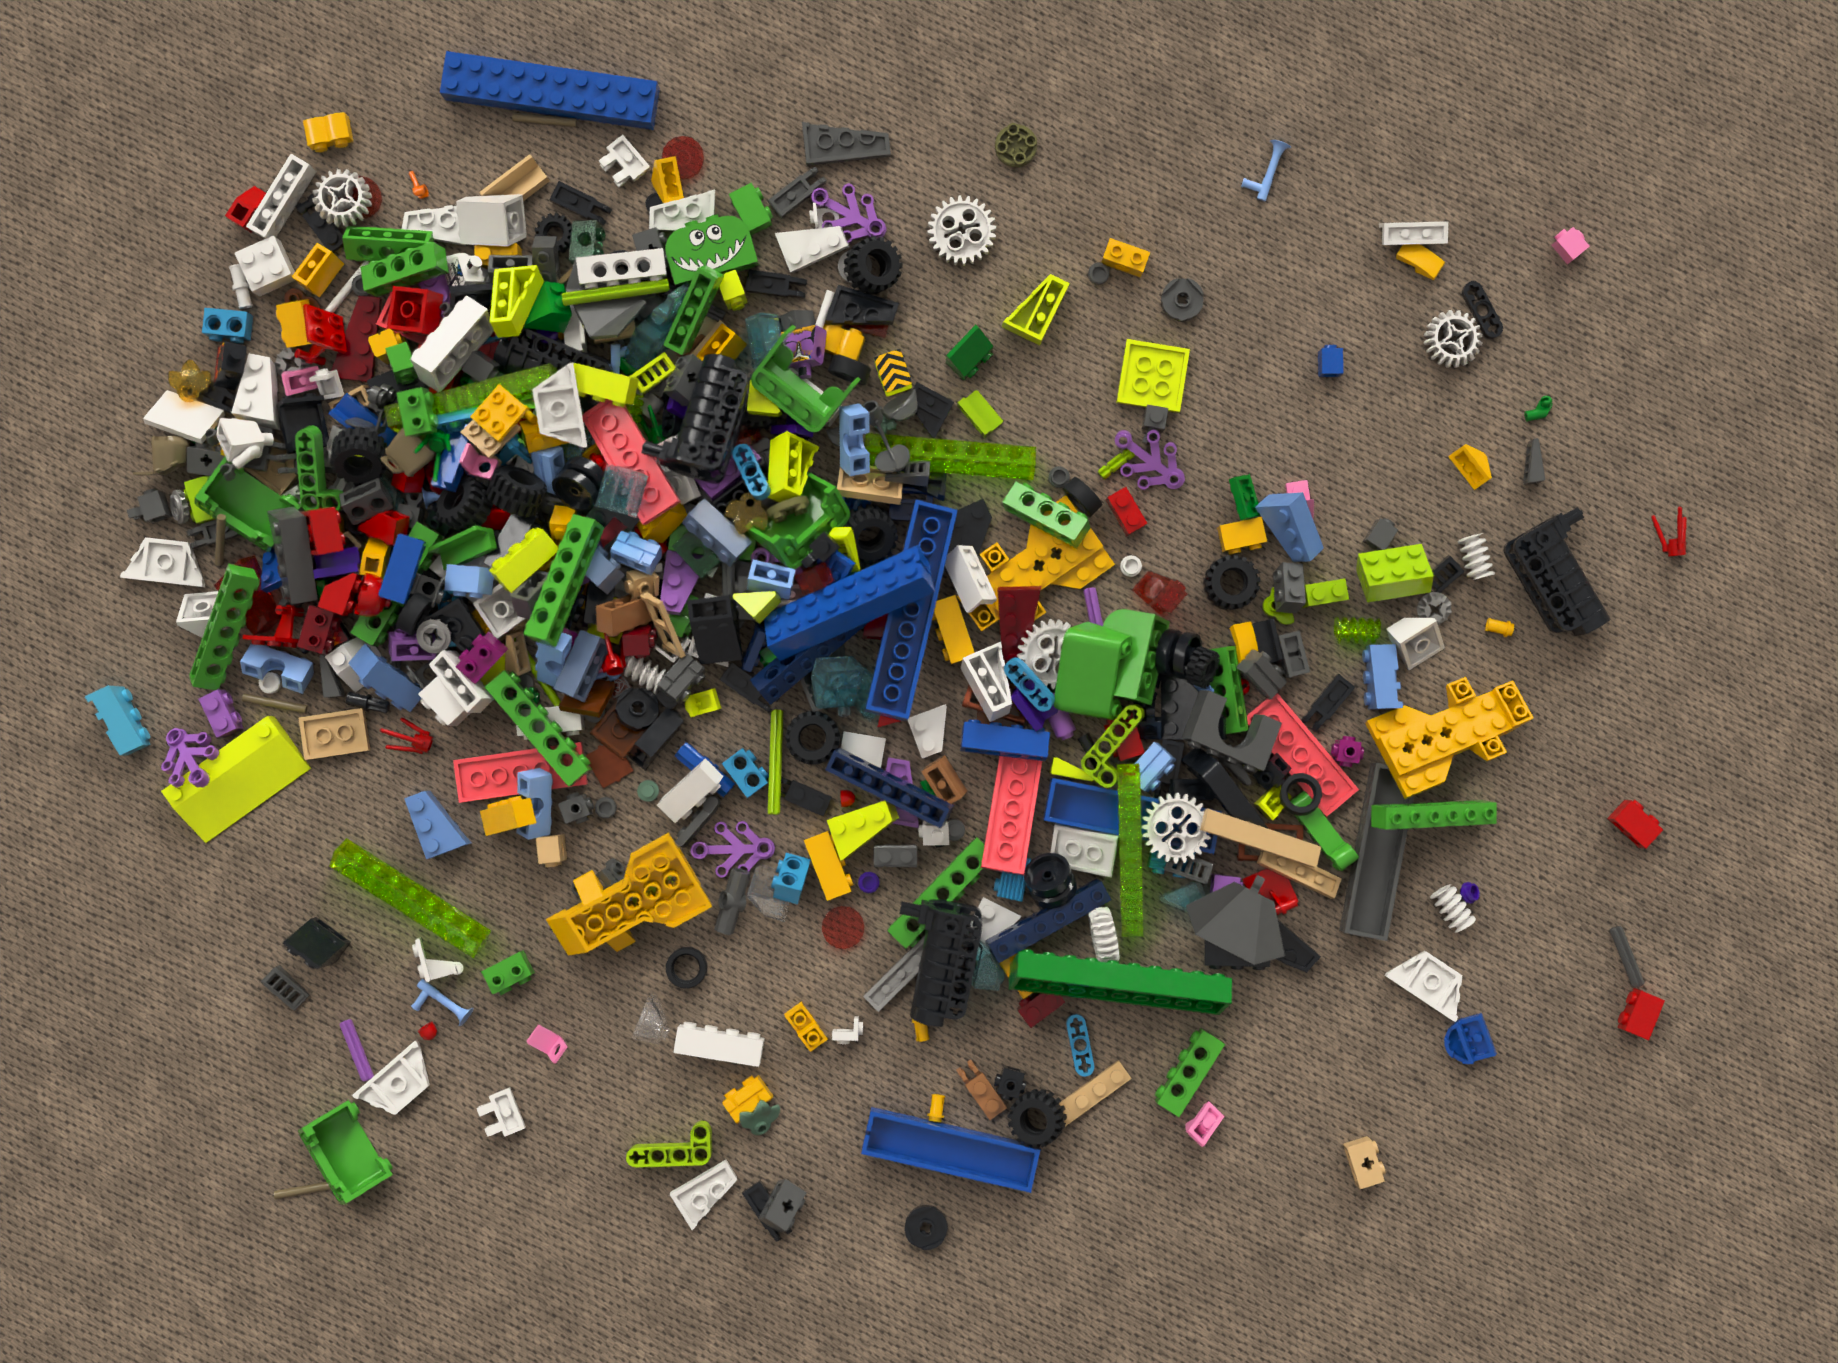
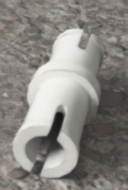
(240, 287)

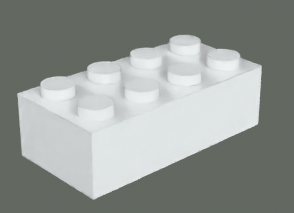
(452, 344)

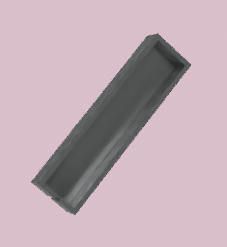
(1377, 871)

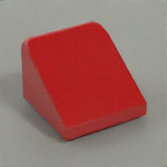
(883, 721)

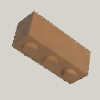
(622, 615)

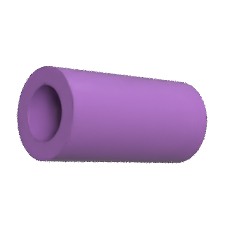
(1062, 724)

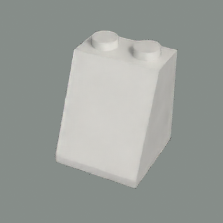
(491, 220)

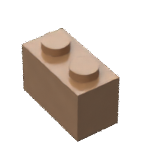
(944, 780)

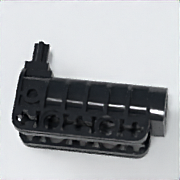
(521, 354)
(705, 423)
(1557, 575)
(940, 958)

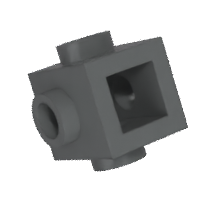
(569, 811)

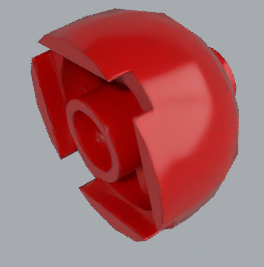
(369, 601)

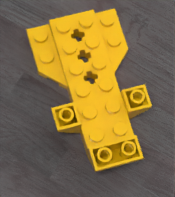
(1072, 570)
(1467, 724)
(608, 914)

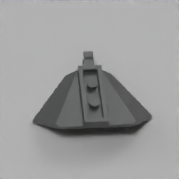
(605, 317)
(1239, 922)

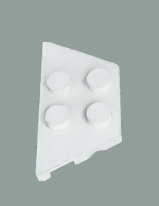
(559, 407)
(165, 563)
(1430, 982)
(397, 1082)

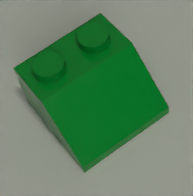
(548, 309)
(969, 353)

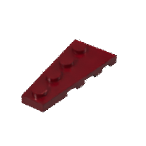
(359, 359)
(1016, 616)

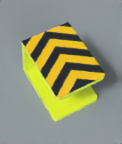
(893, 372)

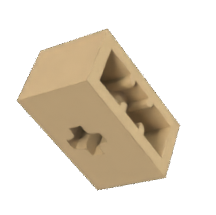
(551, 850)
(1356, 1152)

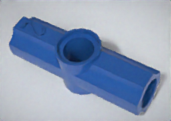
(691, 758)

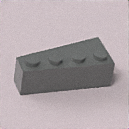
(293, 554)

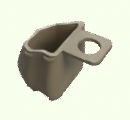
(168, 454)
(402, 454)

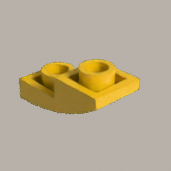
(1422, 259)
(1244, 639)
(805, 1026)

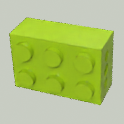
(1394, 573)

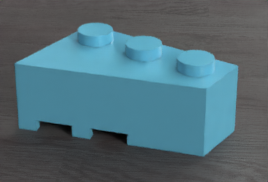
(120, 718)

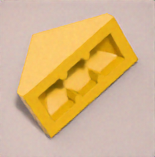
(667, 179)
(1472, 465)

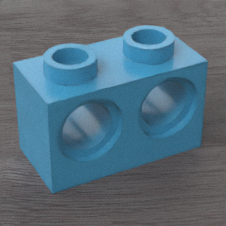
(228, 320)
(741, 776)
(791, 878)

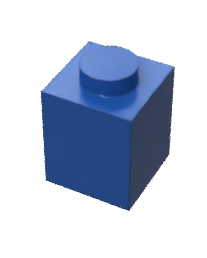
(1330, 361)

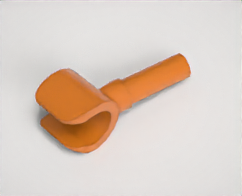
(419, 190)

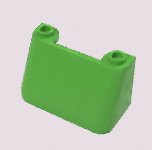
(244, 504)
(791, 538)
(1090, 670)
(344, 1153)

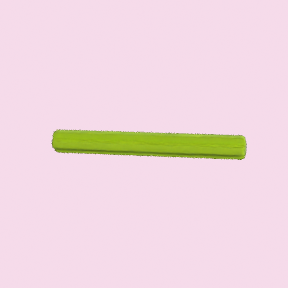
(615, 292)
(775, 762)

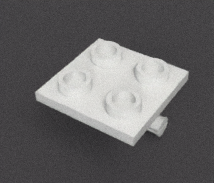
(434, 969)

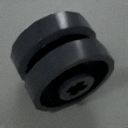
(578, 483)
(1175, 652)
(1050, 880)

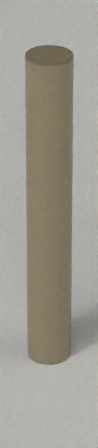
(542, 119)
(220, 539)
(274, 703)
(301, 1190)

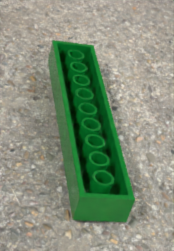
(1120, 982)

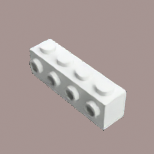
(719, 1045)

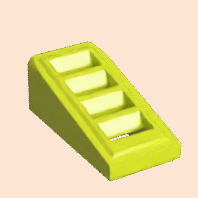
(648, 367)
(845, 537)
(1062, 768)

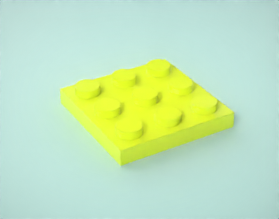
(1152, 375)

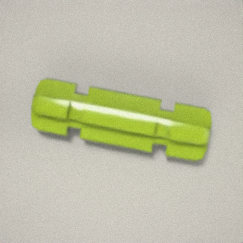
(1116, 463)

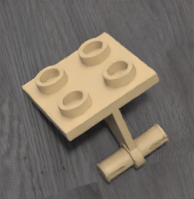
(484, 442)

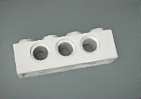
(281, 197)
(587, 266)

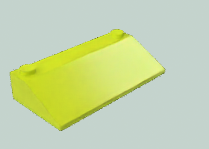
(240, 779)

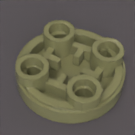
(1016, 145)
(794, 505)

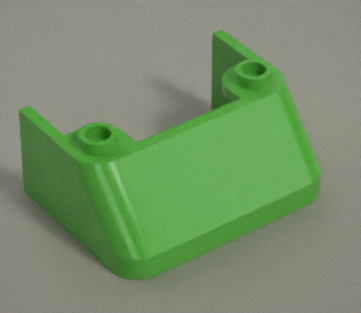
(792, 393)

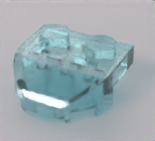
(670, 307)

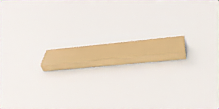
(1260, 838)

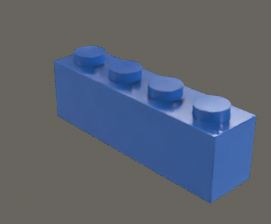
(1004, 741)

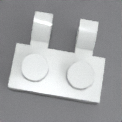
(627, 157)
(506, 1111)

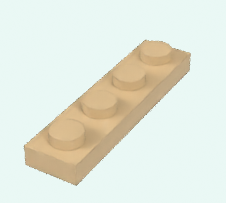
(1312, 878)
(1094, 1091)

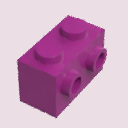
(481, 657)

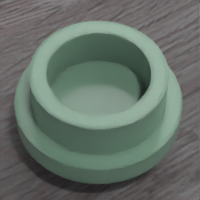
(648, 790)

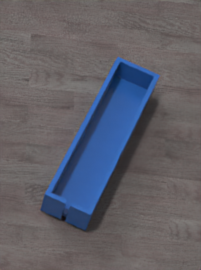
(848, 603)
(1098, 810)
(950, 1149)

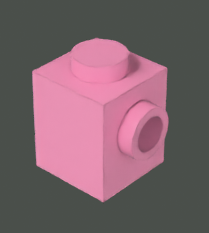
(1570, 244)

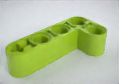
(1115, 741)
(668, 1149)

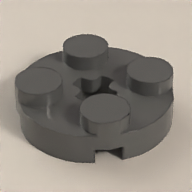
(1180, 311)

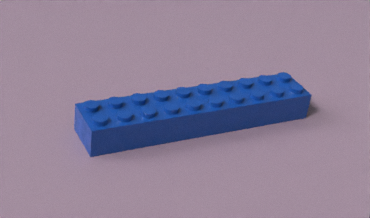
(549, 90)
(909, 626)

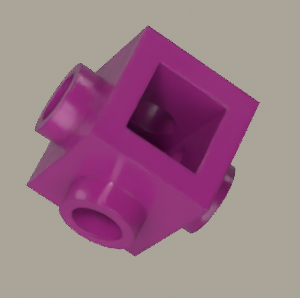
(1339, 753)

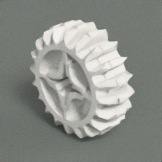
(347, 182)
(1456, 346)
(1103, 934)

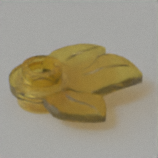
(189, 378)
(747, 516)

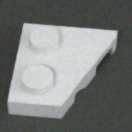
(929, 730)

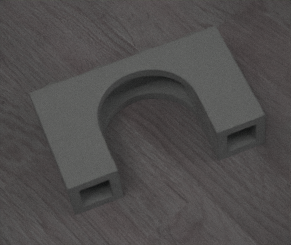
(1204, 733)

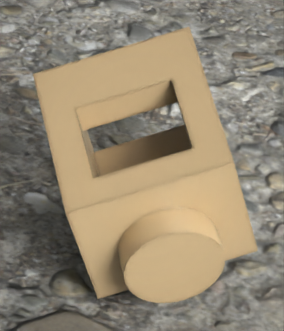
(640, 582)

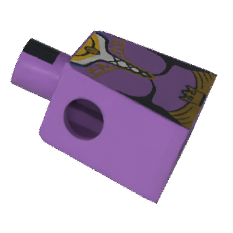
(807, 349)

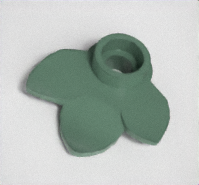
(761, 1118)

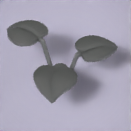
(900, 409)

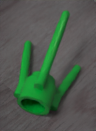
(656, 431)
(438, 443)

